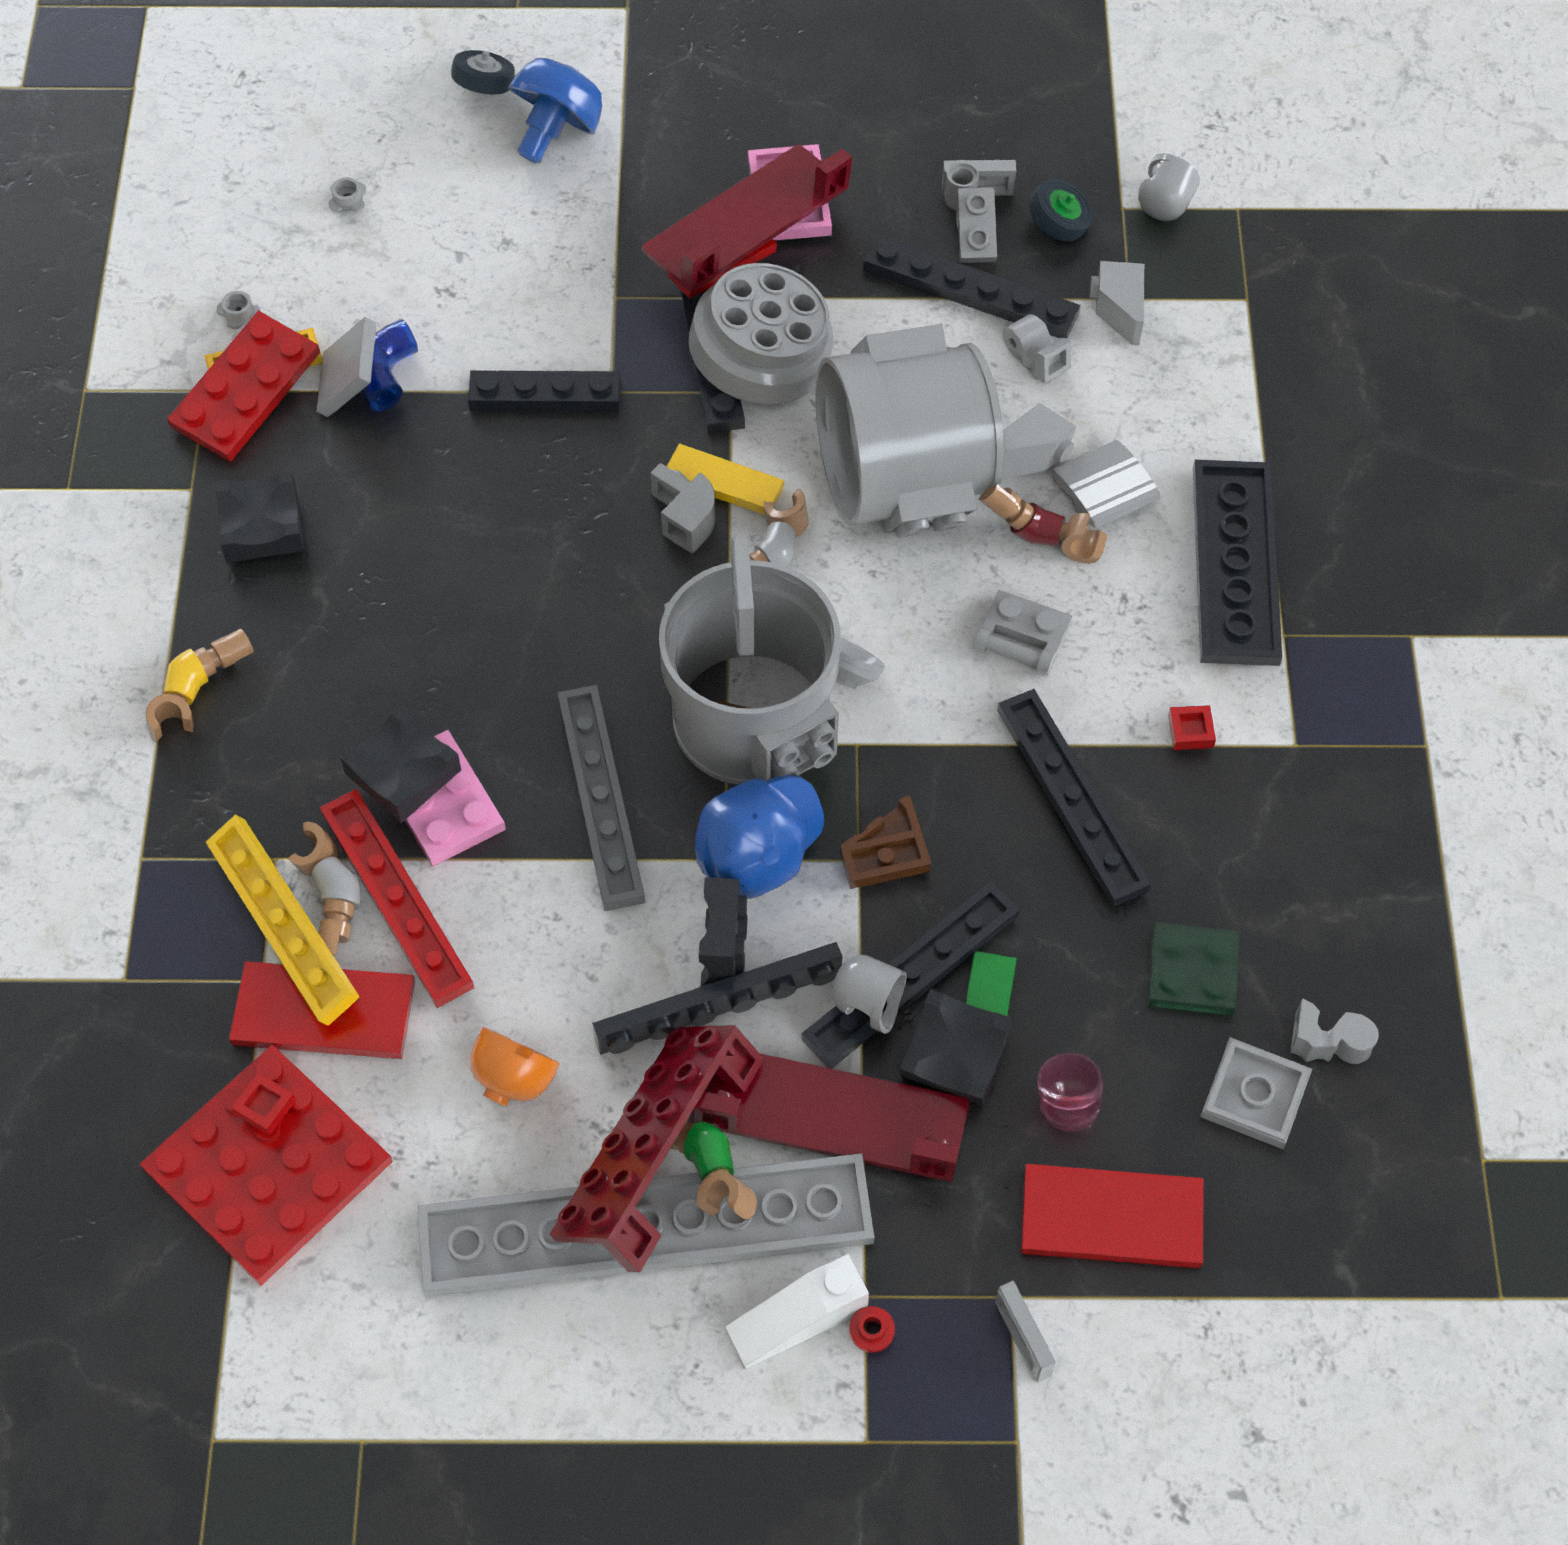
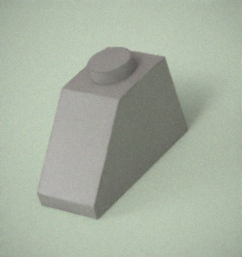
(1120, 297)

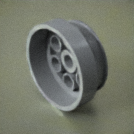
(761, 334)

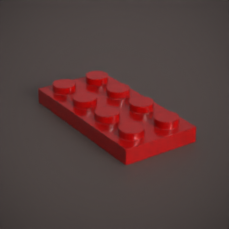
(243, 386)

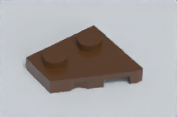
(886, 848)

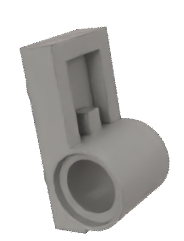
(977, 174)
(976, 225)

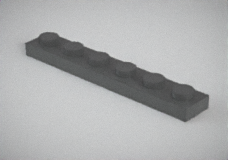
(601, 798)

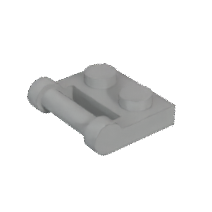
(1026, 623)

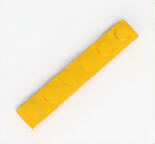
(282, 920)

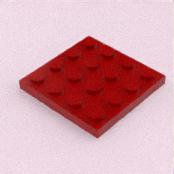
(260, 1190)

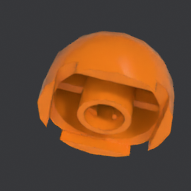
(510, 1068)

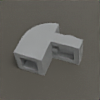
(690, 507)

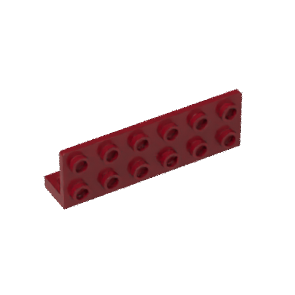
(748, 215)
(842, 1116)
(630, 1155)

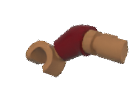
(1045, 527)

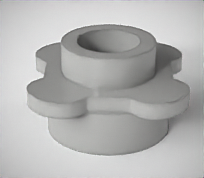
(347, 195)
(237, 309)

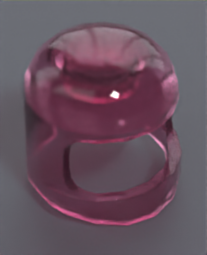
(1070, 1091)

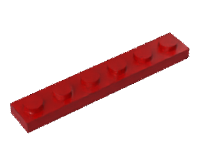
(397, 898)

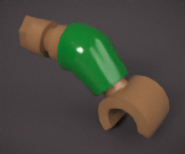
(712, 1157)

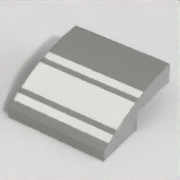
(1106, 483)

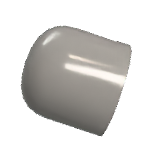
(1169, 188)
(866, 985)

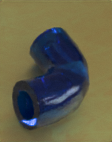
(390, 346)

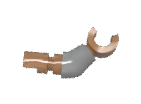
(782, 528)
(336, 883)

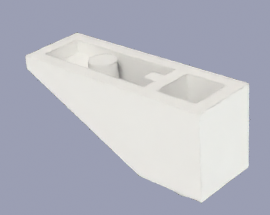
(799, 1311)

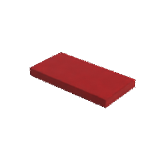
(276, 1013)
(1112, 1216)

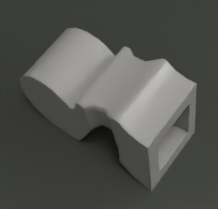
(1032, 342)
(1349, 1039)

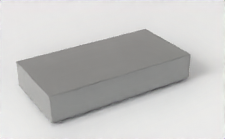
(1024, 1331)

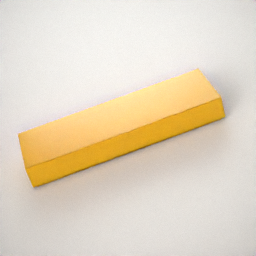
(729, 480)

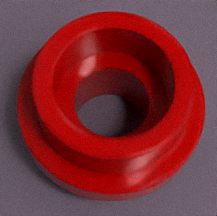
(869, 1342)

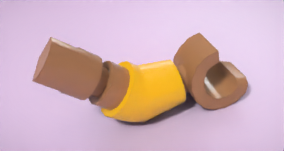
(186, 676)

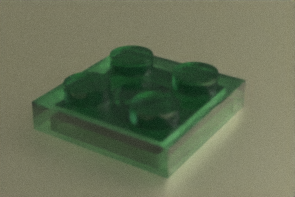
(1194, 968)

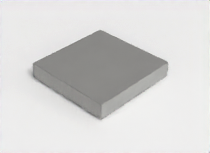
(346, 367)
(742, 595)
(1256, 1093)

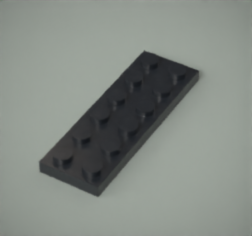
(1236, 563)

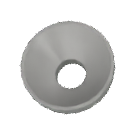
(857, 665)

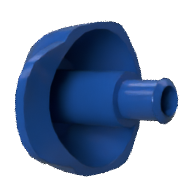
(558, 97)
(759, 832)

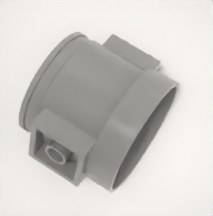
(908, 430)
(790, 625)

